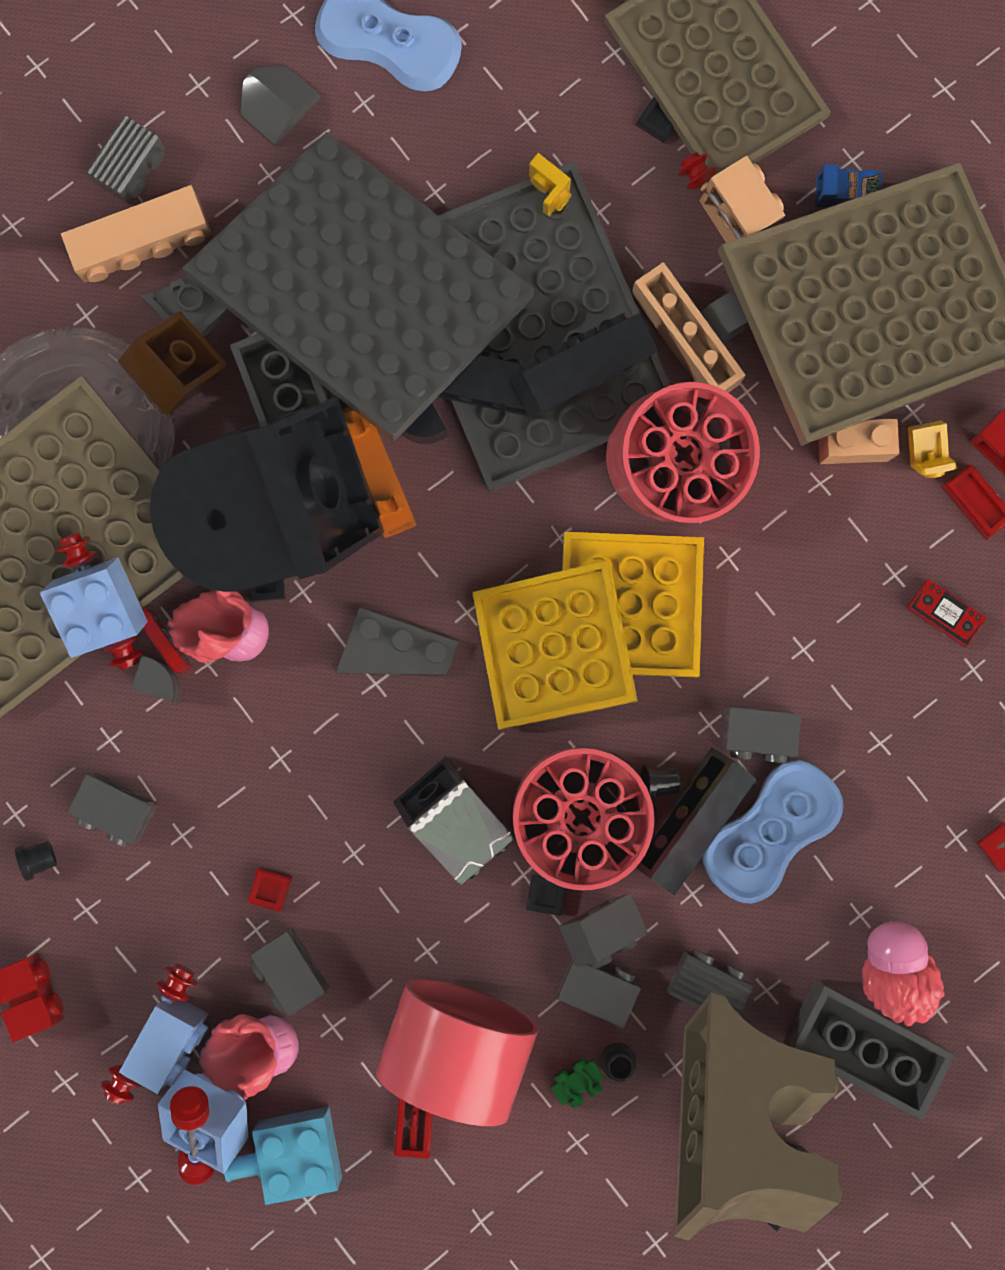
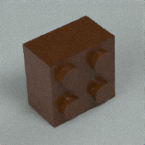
(172, 363)

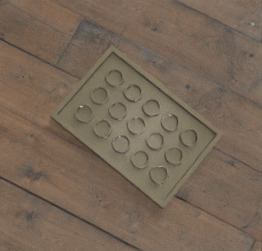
(718, 75)

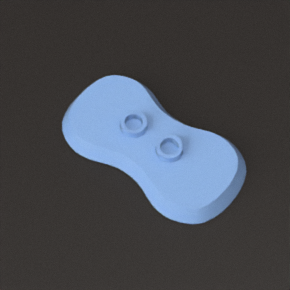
(411, 47)
(790, 812)

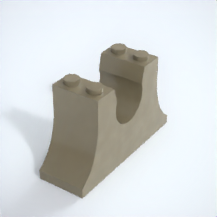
(727, 1146)

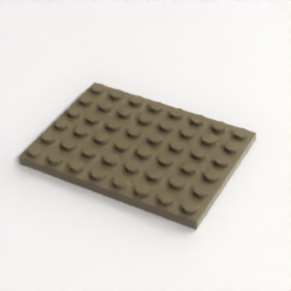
(874, 301)
(62, 475)

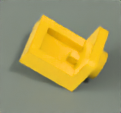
(930, 449)

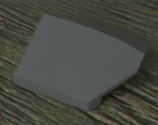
(275, 101)

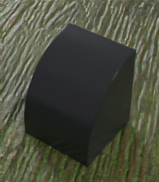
(426, 428)

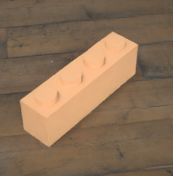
(137, 235)
(686, 330)

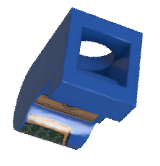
(842, 185)

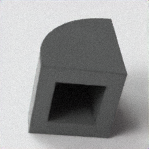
(725, 317)
(157, 680)

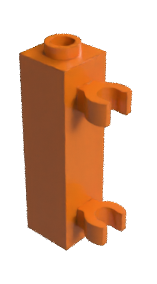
(380, 475)

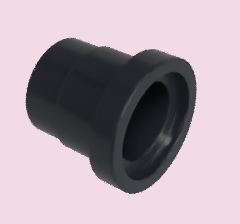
(660, 780)
(35, 859)
(618, 1050)

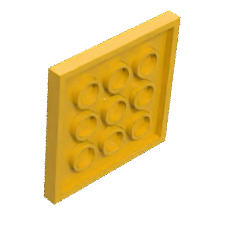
(656, 593)
(554, 646)

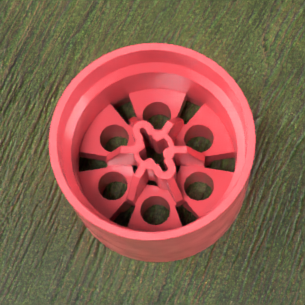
(629, 441)
(634, 842)
(456, 1052)

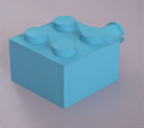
(292, 1156)

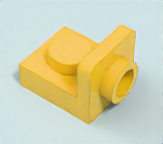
(550, 179)

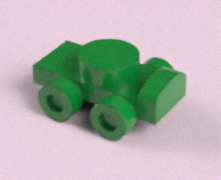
(580, 1079)

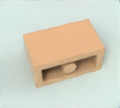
(861, 443)

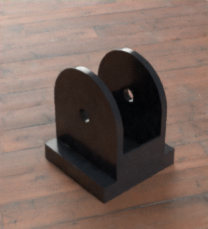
(265, 502)

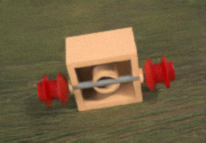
(734, 197)

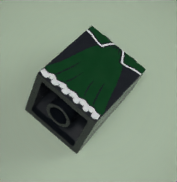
(453, 821)

